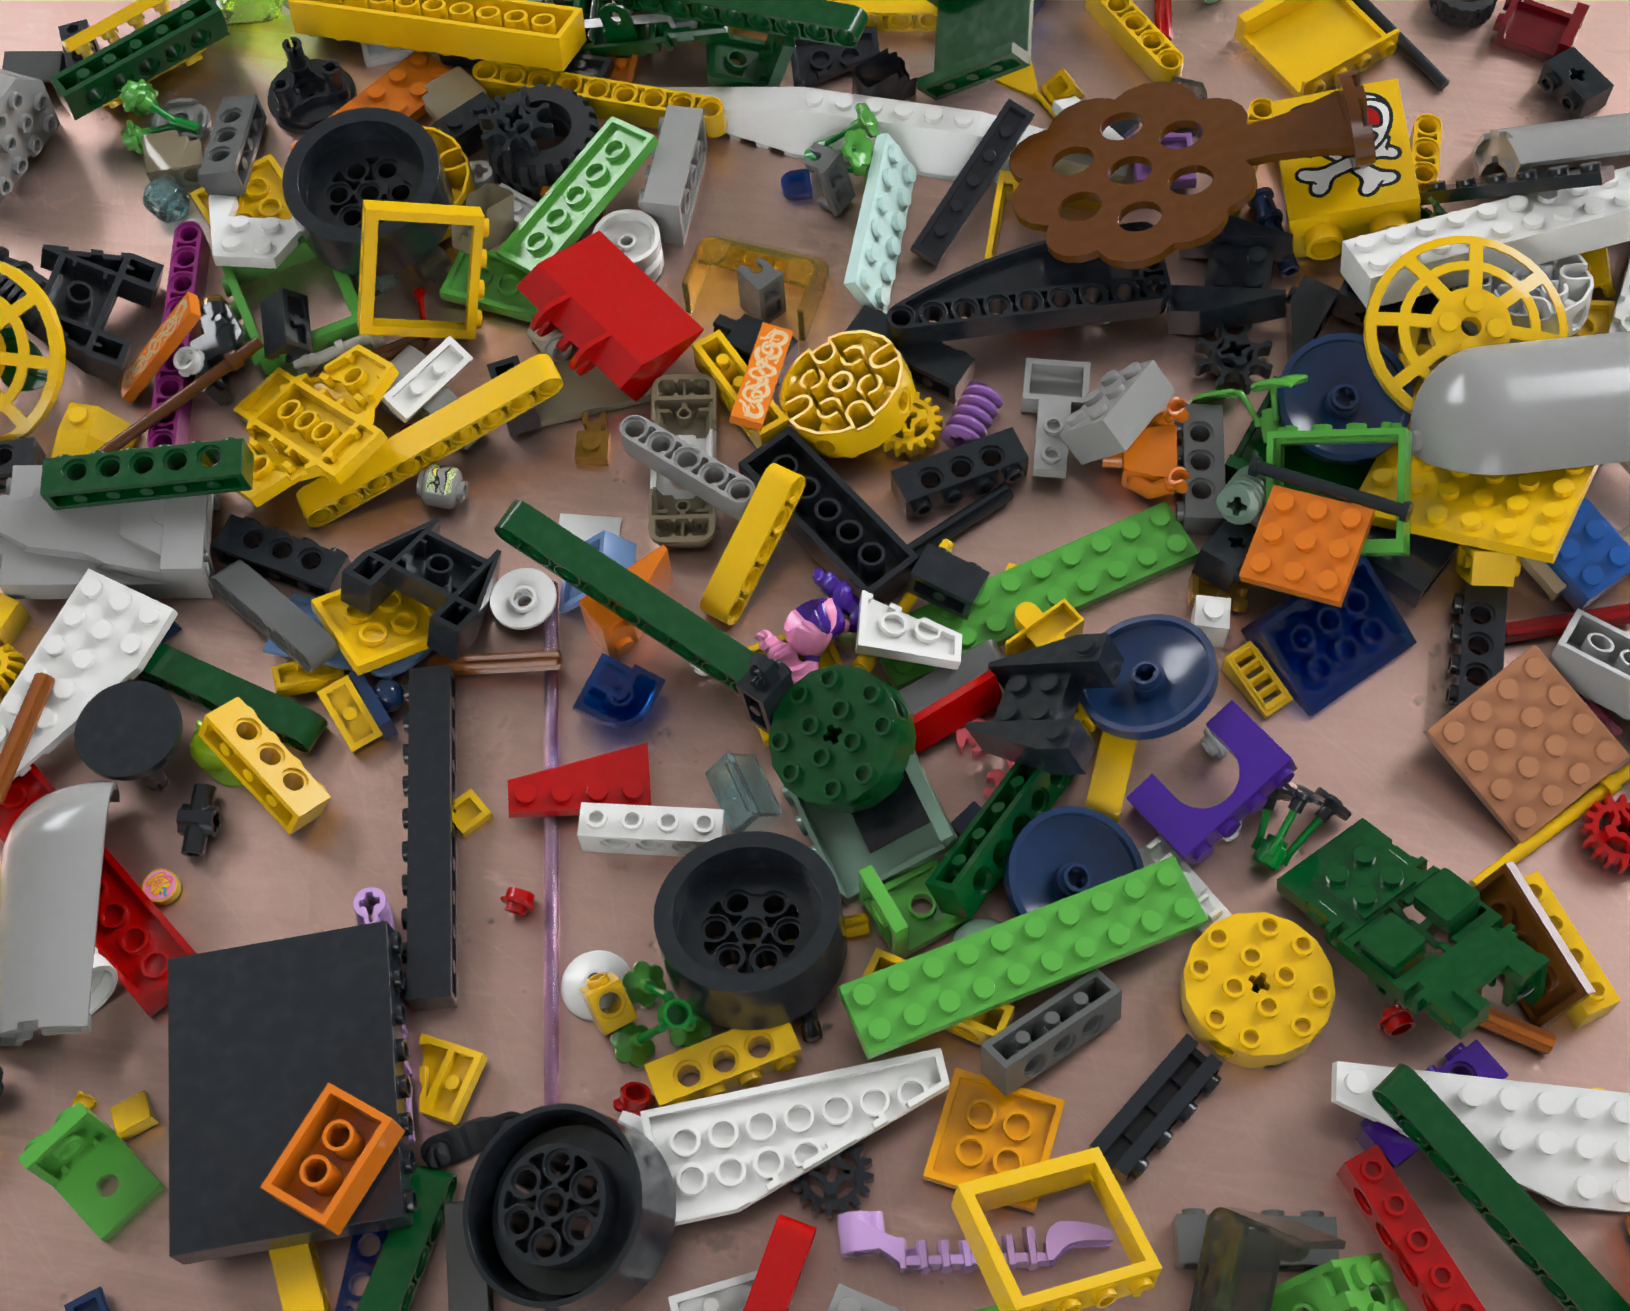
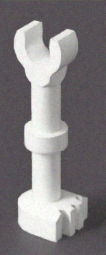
(310, 362)

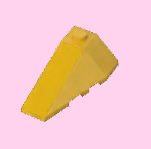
(87, 429)

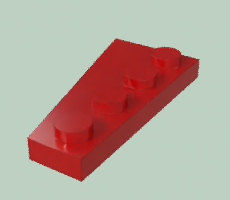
(606, 778)

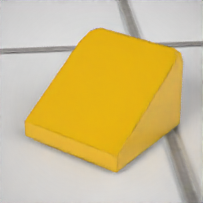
(1061, 86)
(133, 1116)

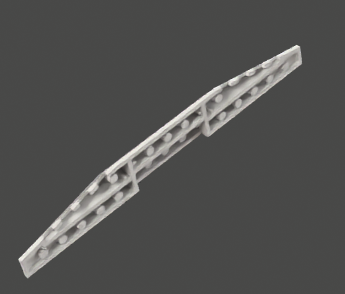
(930, 136)

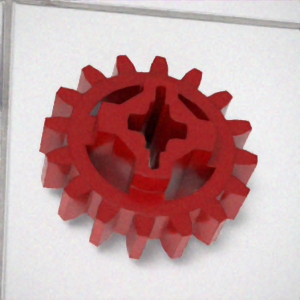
(1613, 840)

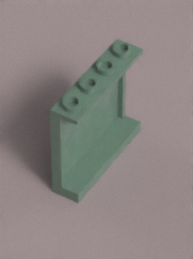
(845, 851)

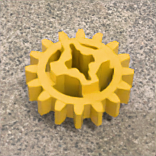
(924, 429)

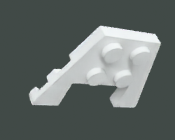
(247, 240)

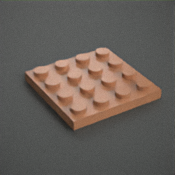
(1526, 744)

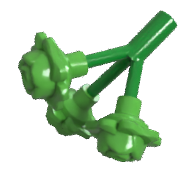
(141, 99)

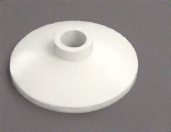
(523, 586)
(580, 971)

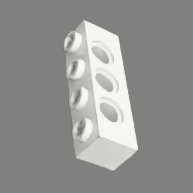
(647, 828)

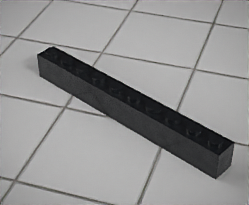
(431, 839)

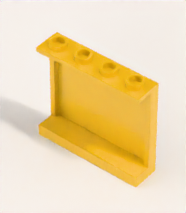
(1312, 41)

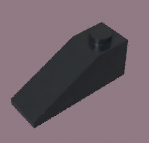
(1307, 312)

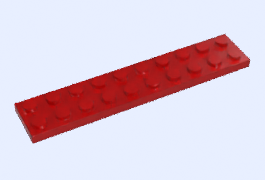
(129, 925)

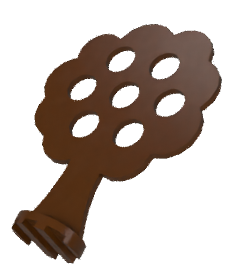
(1225, 152)

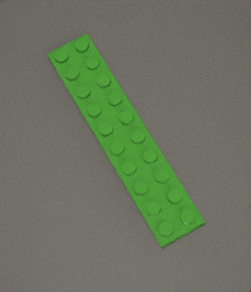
(1079, 572)
(1020, 957)

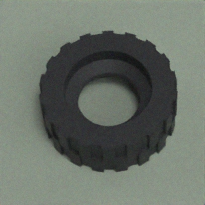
(1463, 13)

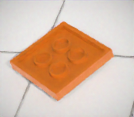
(1307, 545)

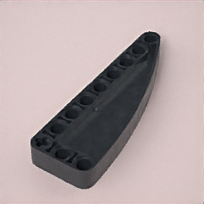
(1029, 281)

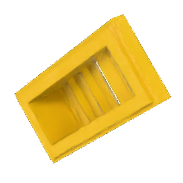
(1257, 662)

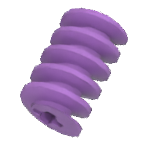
(971, 415)

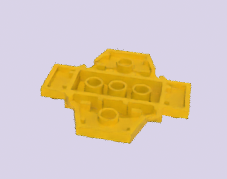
(315, 424)

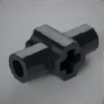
(199, 820)

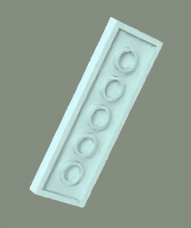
(880, 225)

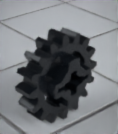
(846, 1178)

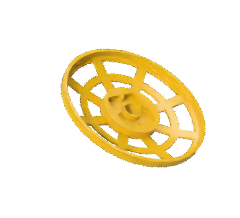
(1453, 308)
(23, 360)

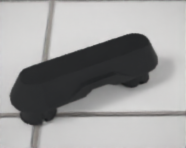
(463, 1139)

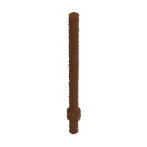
(232, 361)

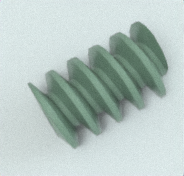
(1242, 497)

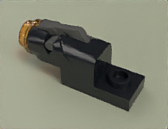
(218, 336)

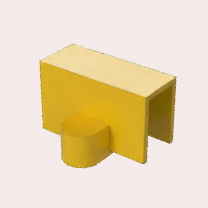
(1043, 628)

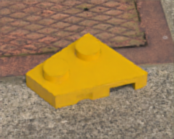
(447, 1078)

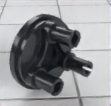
(307, 90)
(129, 733)

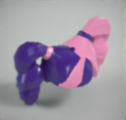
(813, 625)

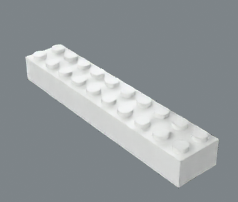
(1535, 224)

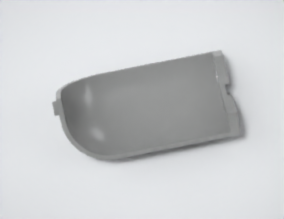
(1552, 143)
(1527, 406)
(51, 912)

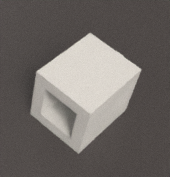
(1212, 617)

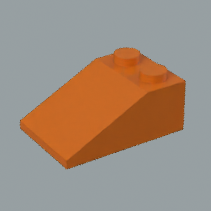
(609, 630)

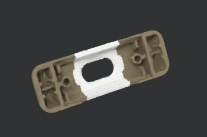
(688, 410)

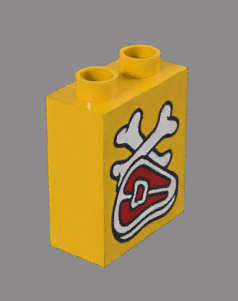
(1335, 203)

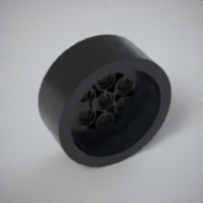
(360, 159)
(760, 876)
(628, 1214)

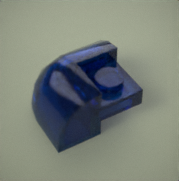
(618, 694)

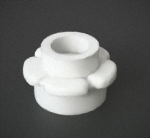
(188, 361)
(1212, 745)

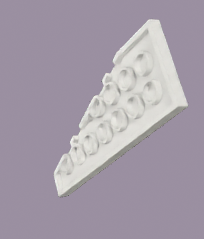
(92, 644)
(1546, 1136)
(758, 1139)

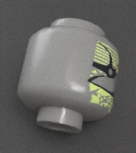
(441, 486)

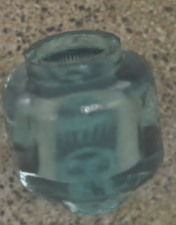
(166, 200)

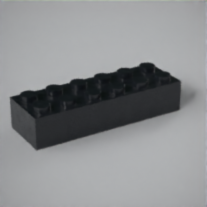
(835, 521)

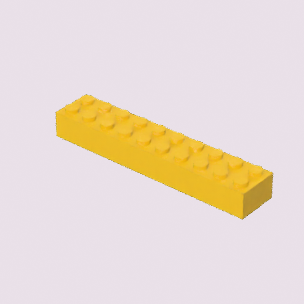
(474, 29)

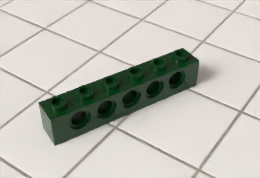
(139, 56)
(92, 481)
(980, 852)

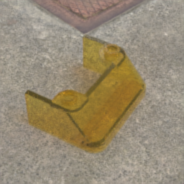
(732, 252)

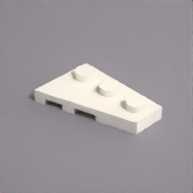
(898, 636)

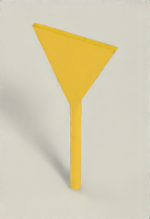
(1025, 82)

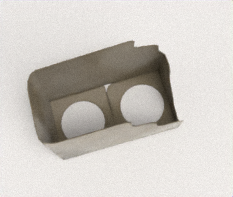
(449, 92)
(172, 157)
(498, 207)

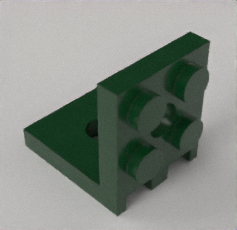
(761, 61)

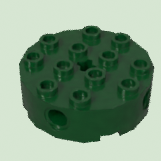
(841, 739)

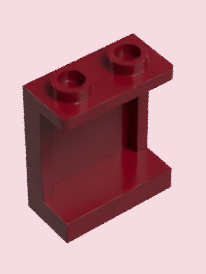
(1538, 28)

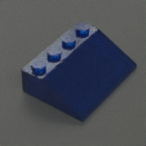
(1328, 648)

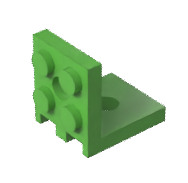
(892, 910)
(79, 1158)
(1341, 1285)

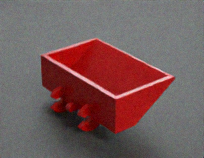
(609, 313)

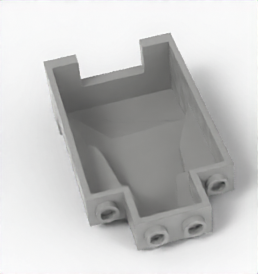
(145, 545)

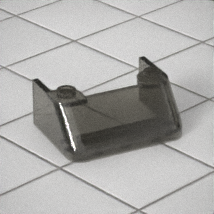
(1244, 1257)

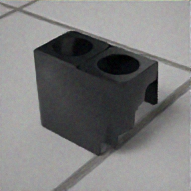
(883, 77)

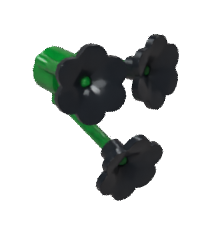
(1272, 850)

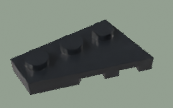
(819, 62)

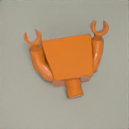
(1151, 460)

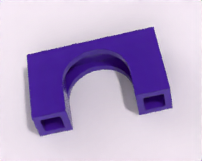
(1196, 830)

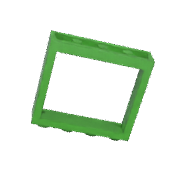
(321, 337)
(1353, 434)

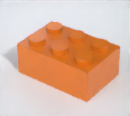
(333, 1158)

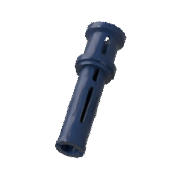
(1270, 216)

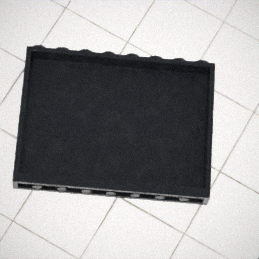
(249, 1056)

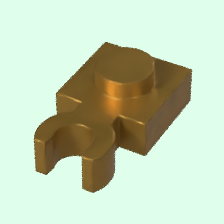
(593, 443)
(1199, 586)

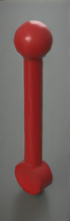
(420, 295)

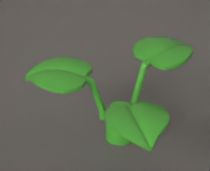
(1270, 417)

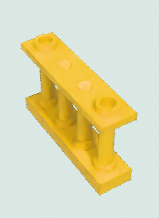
(108, 31)

